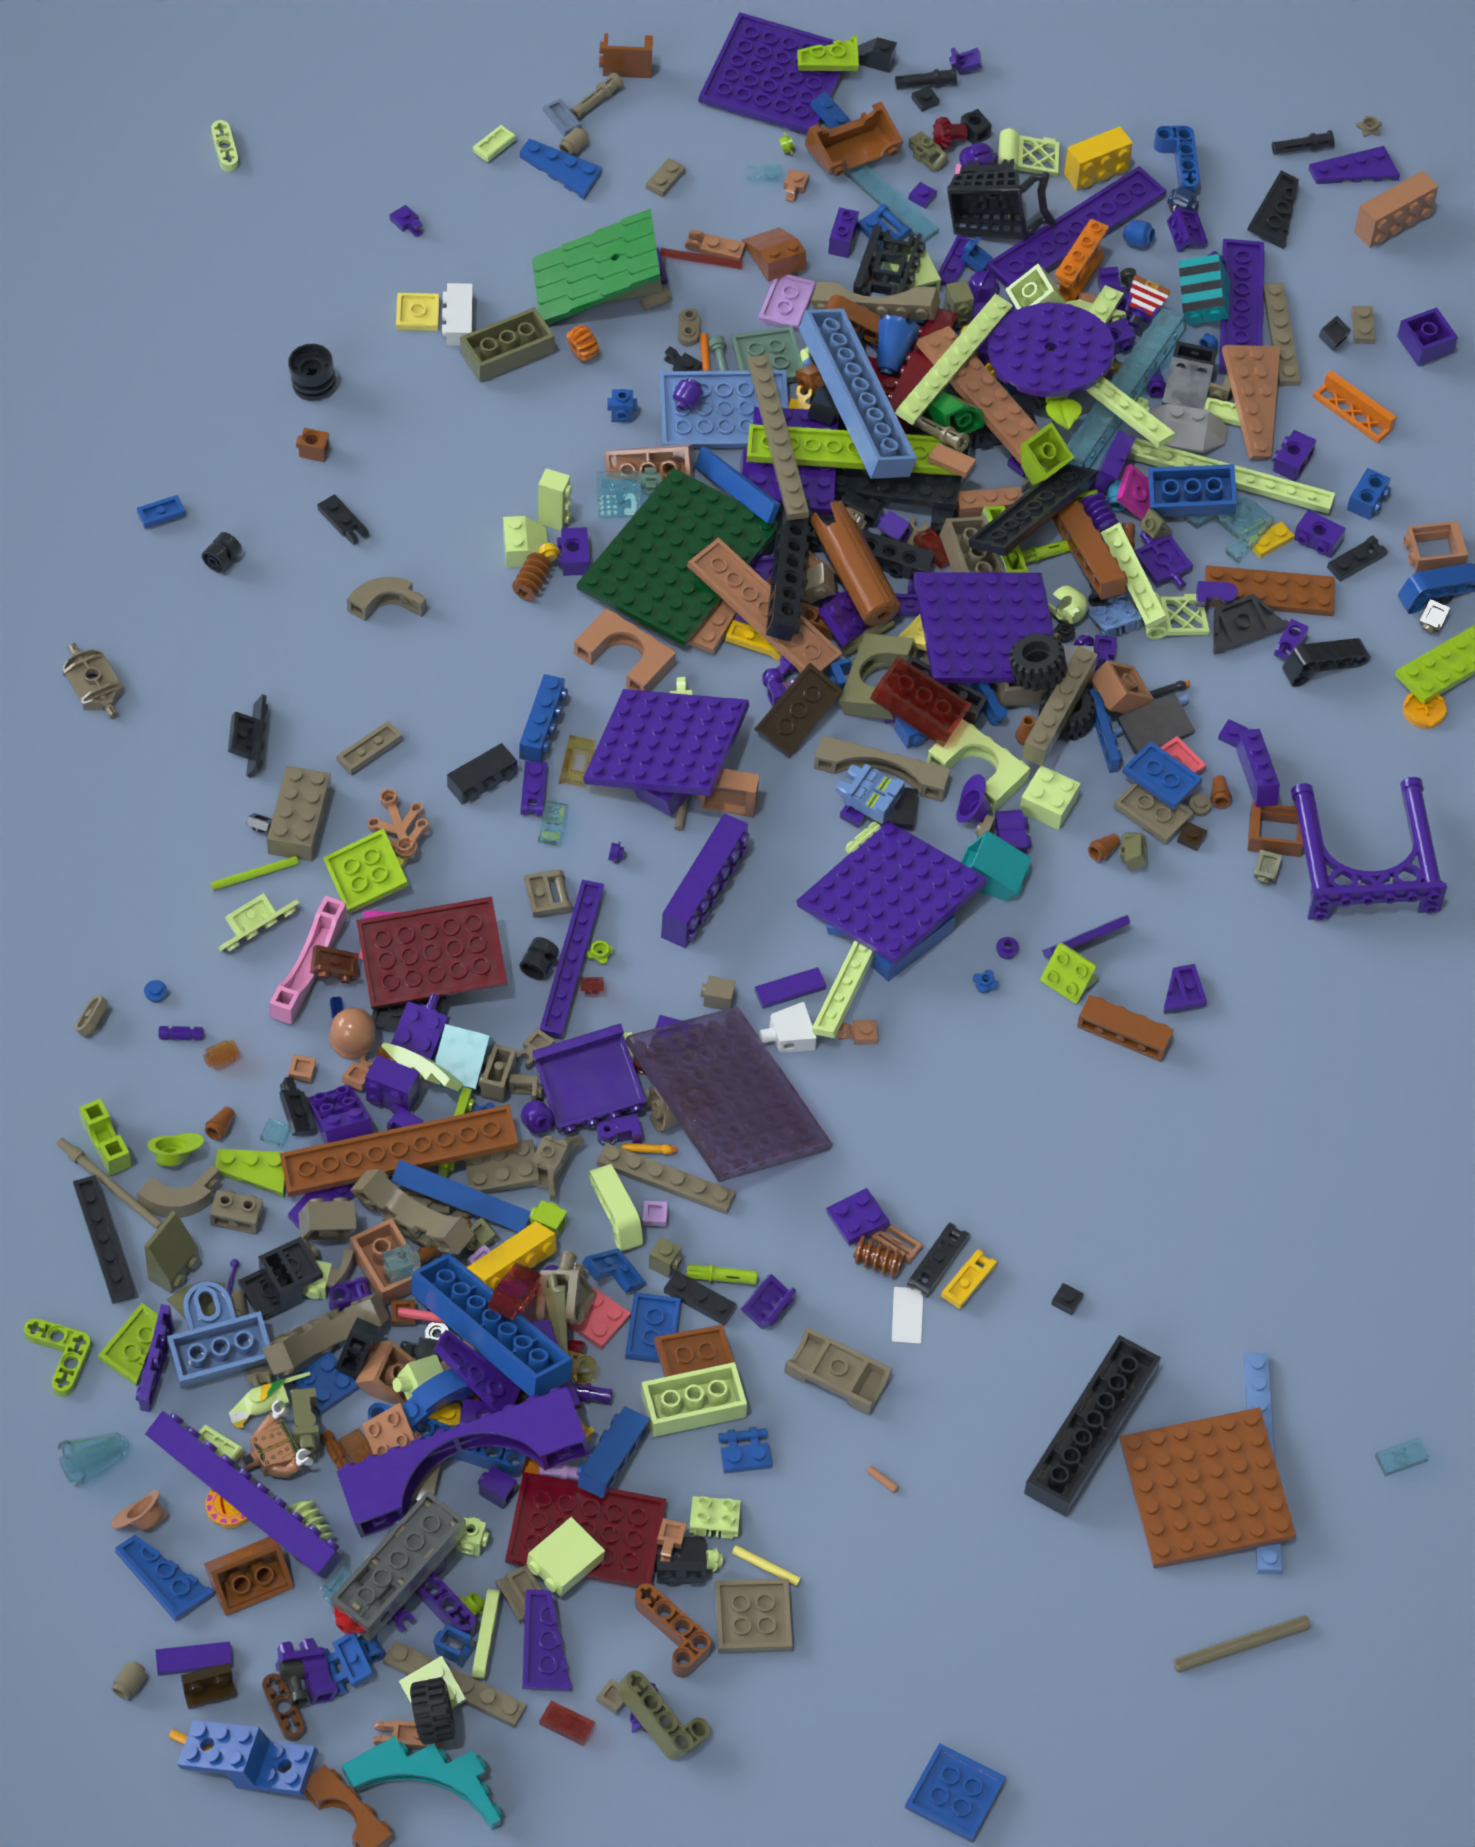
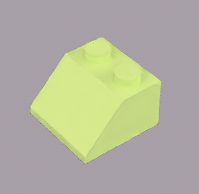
(521, 538)

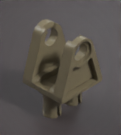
(578, 1290)

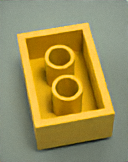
(1098, 158)

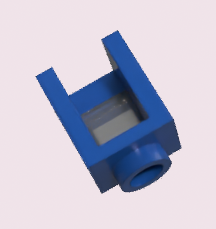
(454, 1644)

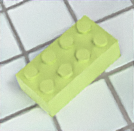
(693, 1399)

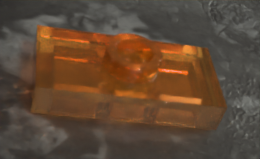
(355, 1446)

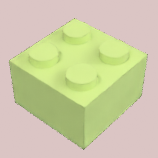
(1034, 288)
(1049, 797)

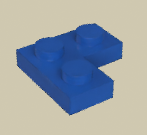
(617, 1265)

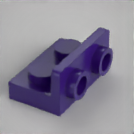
(1186, 229)

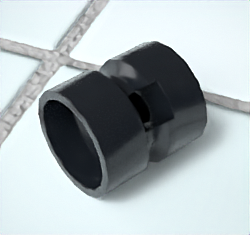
(221, 552)
(539, 958)

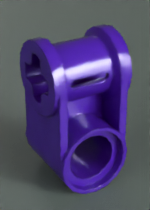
(349, 1292)

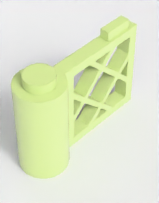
(1012, 148)
(1164, 628)

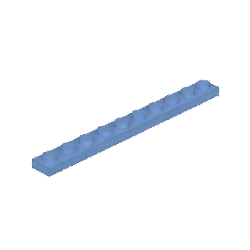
(1259, 1395)

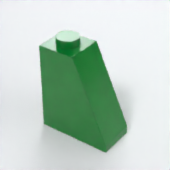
(955, 412)

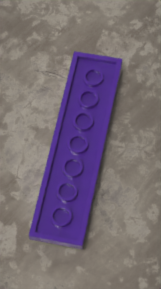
(1246, 295)

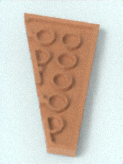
(1254, 389)

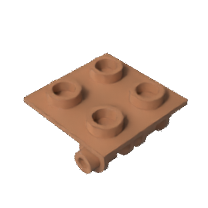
(389, 1430)

